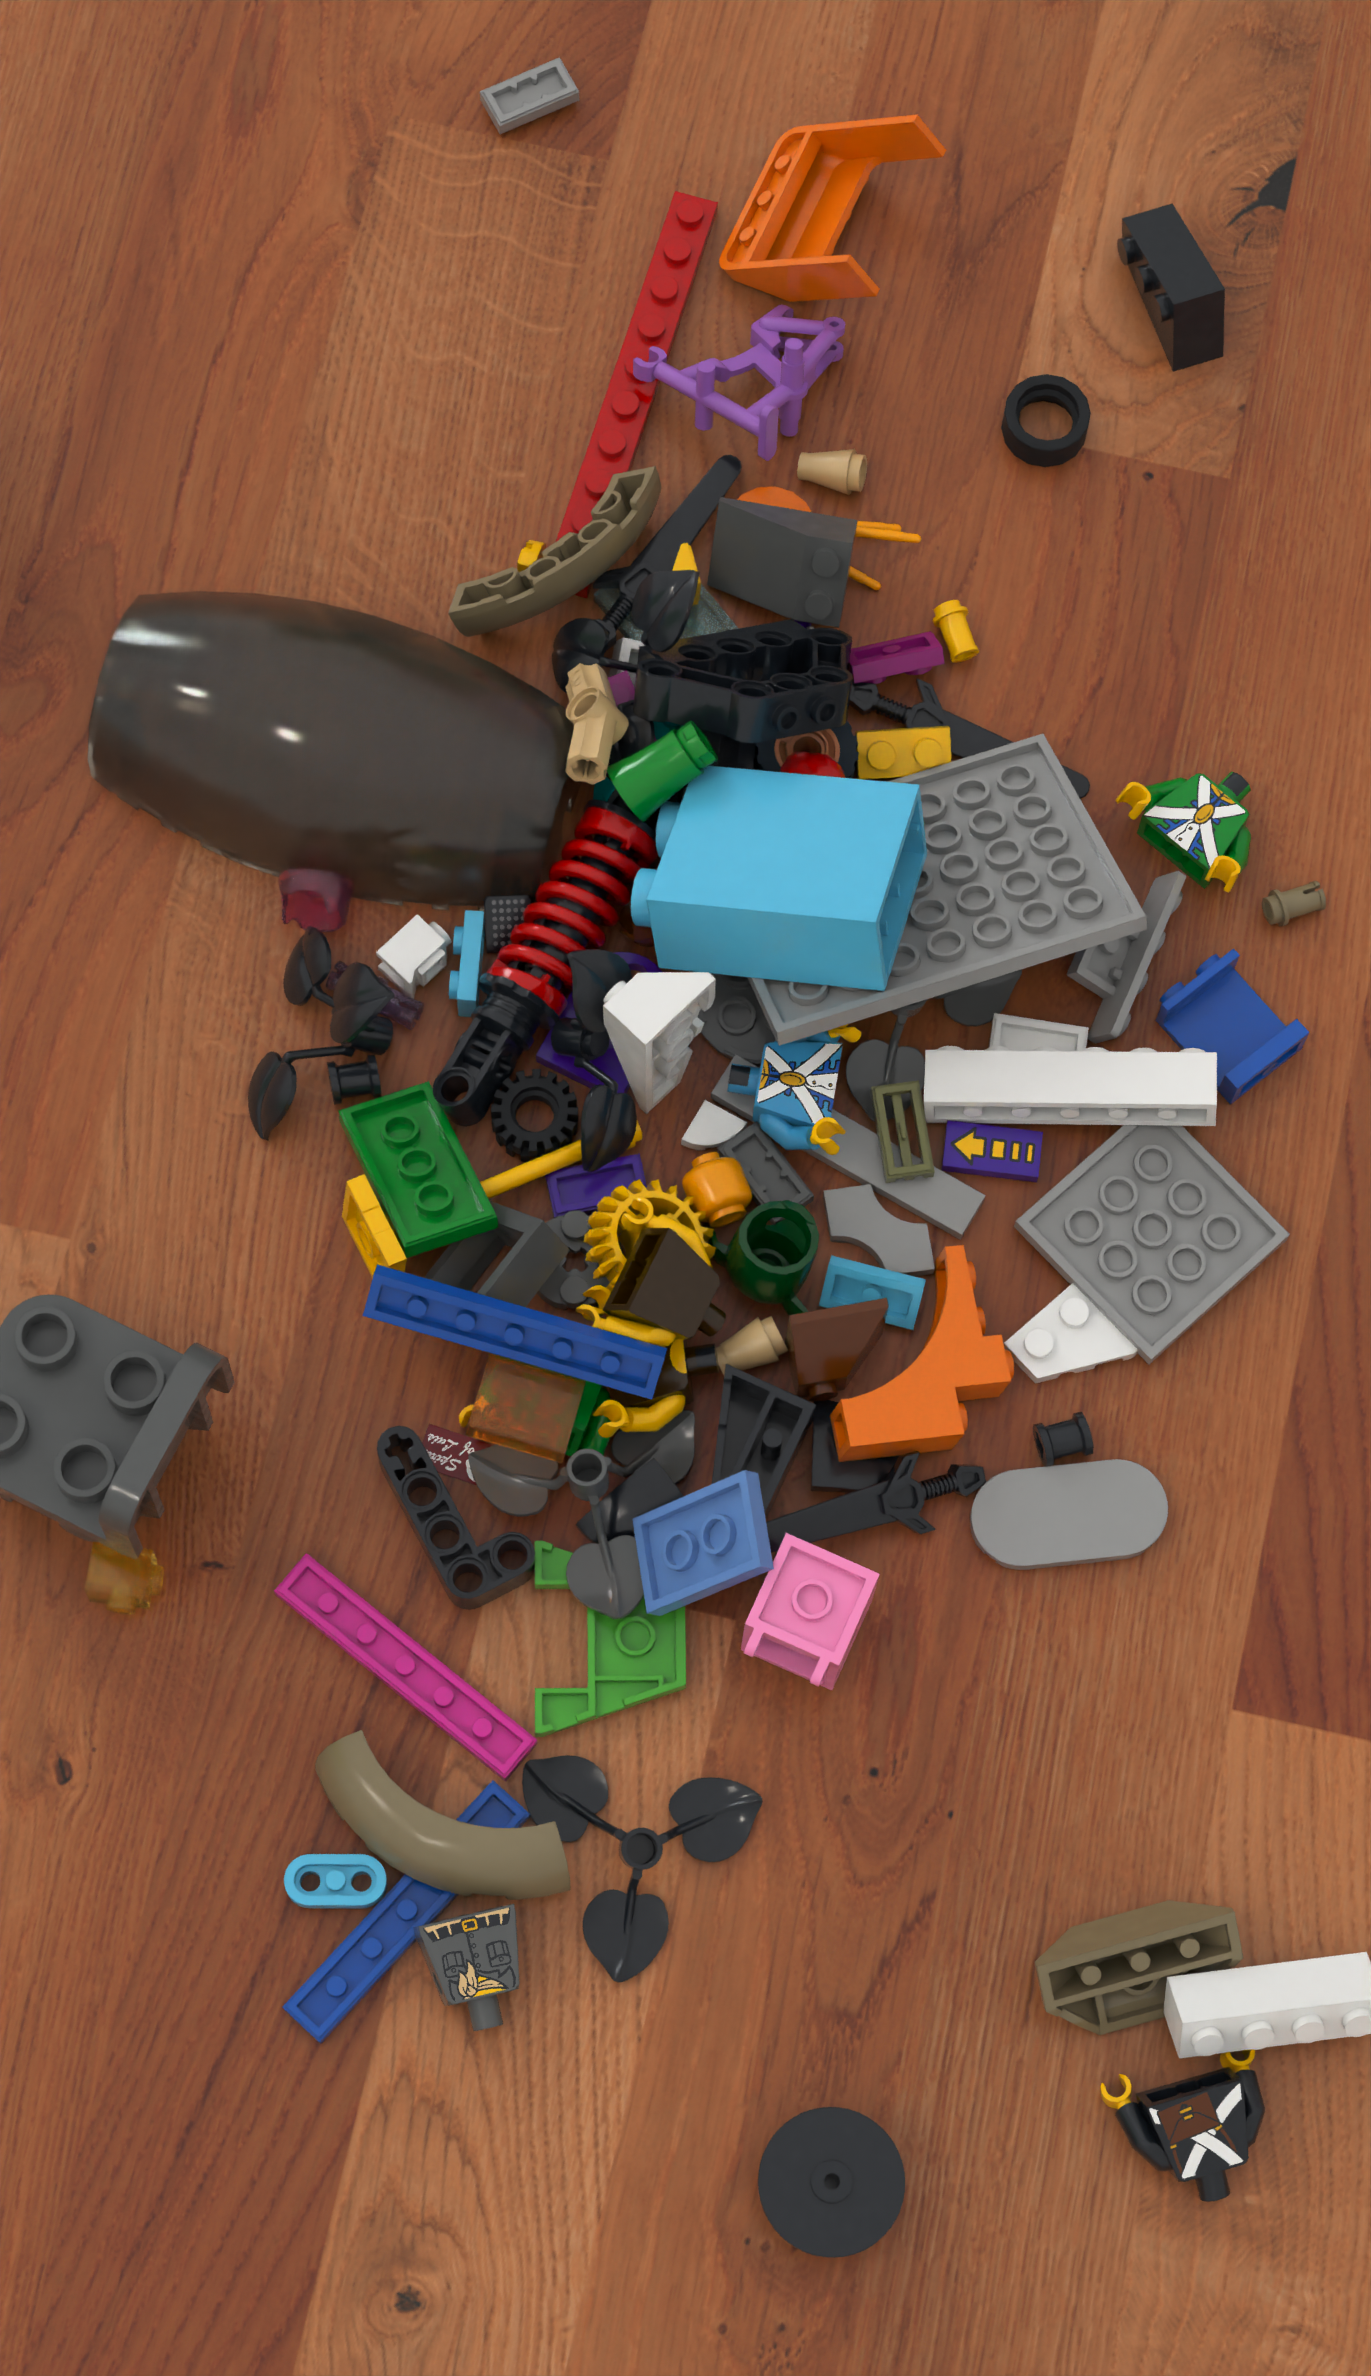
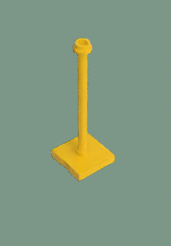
(375, 1236)

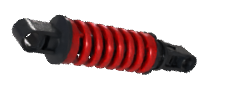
(532, 969)

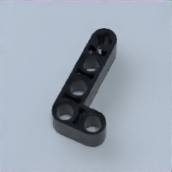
(444, 1515)

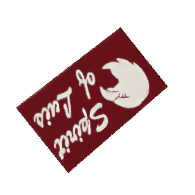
(451, 1451)

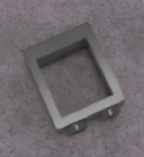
(521, 1273)

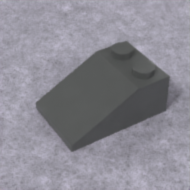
(783, 559)

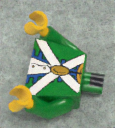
(1195, 824)

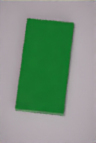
(418, 1169)

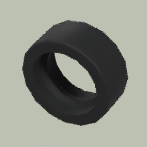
(1053, 390)

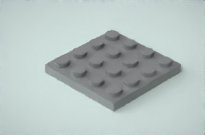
(1151, 1232)

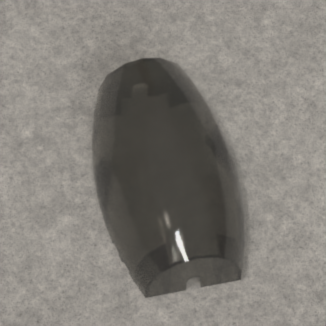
(332, 746)

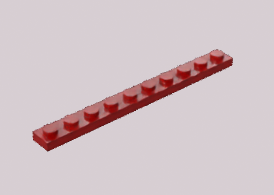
(652, 324)

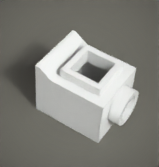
(414, 955)

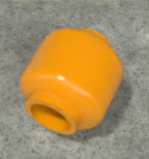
(717, 1188)

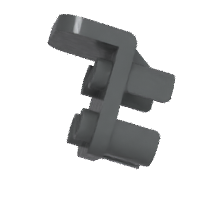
(95, 1416)

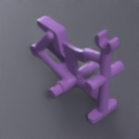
(800, 367)

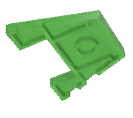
(627, 1657)

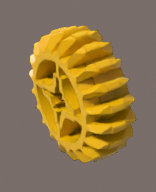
(607, 1223)

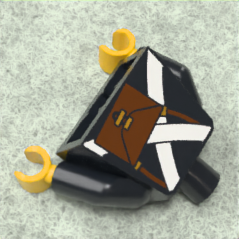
(1195, 2123)

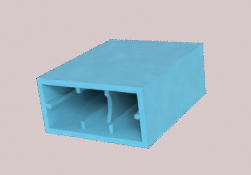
(784, 877)

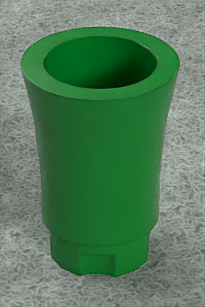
(661, 769)

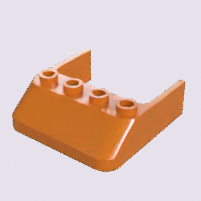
(807, 198)

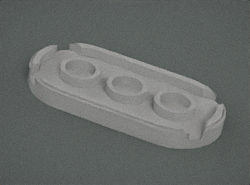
(1068, 1514)

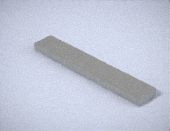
(936, 1199)

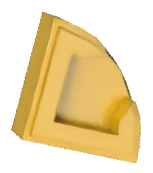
(529, 554)

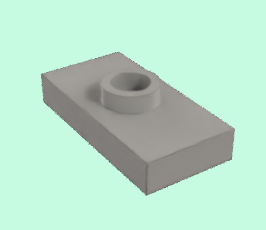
(529, 95)

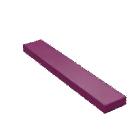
(406, 1667)

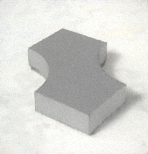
(860, 1219)

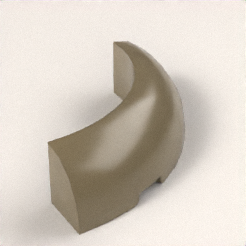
(566, 564)
(431, 1845)

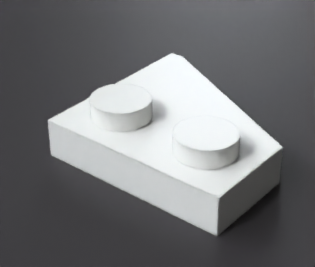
(1067, 1338)

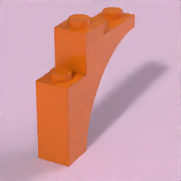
(921, 1404)

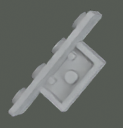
(1120, 966)

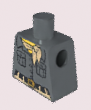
(473, 1960)

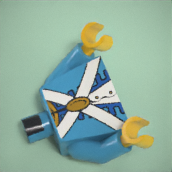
(796, 1089)

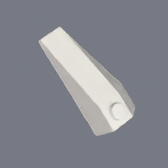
(652, 1027)

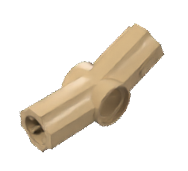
(595, 721)

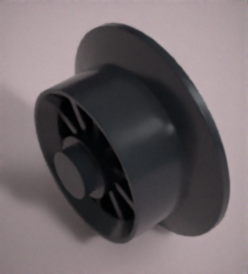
(831, 2182)

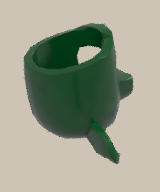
(771, 1260)

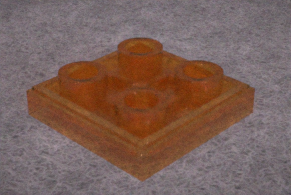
(525, 1408)

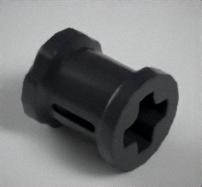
(354, 1079)
(1063, 1439)

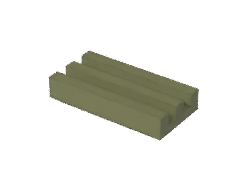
(908, 1170)

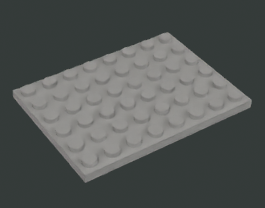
(1003, 887)

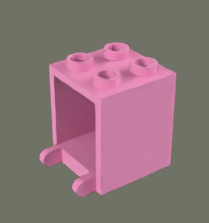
(809, 1611)

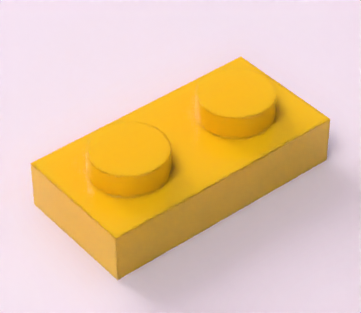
(901, 751)

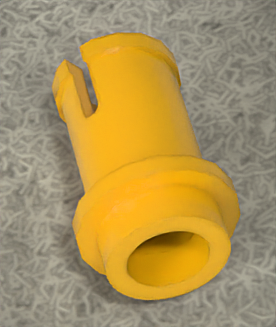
(955, 630)

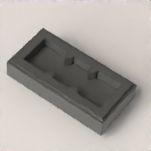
(766, 1169)

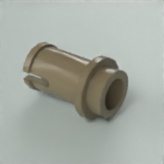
(1292, 903)

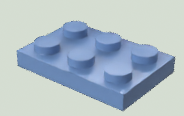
(702, 1543)

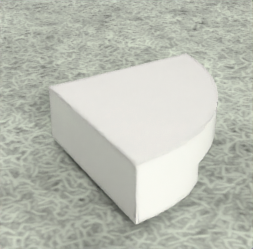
(712, 1127)

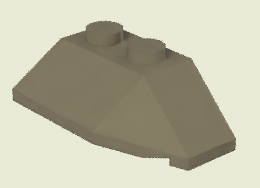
(1118, 1966)

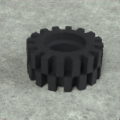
(531, 1088)

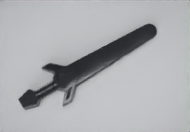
(664, 547)
(965, 736)
(882, 1503)

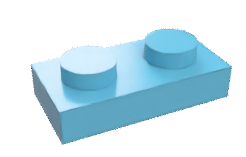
(469, 944)
(858, 1282)

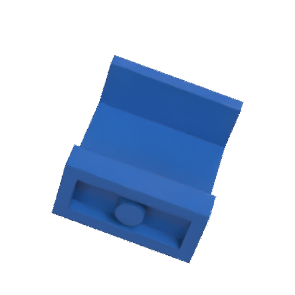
(1229, 1018)

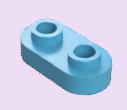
(336, 1880)

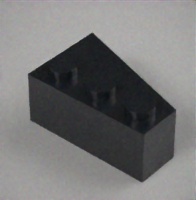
(1175, 285)
(759, 1431)

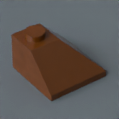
(831, 1346)

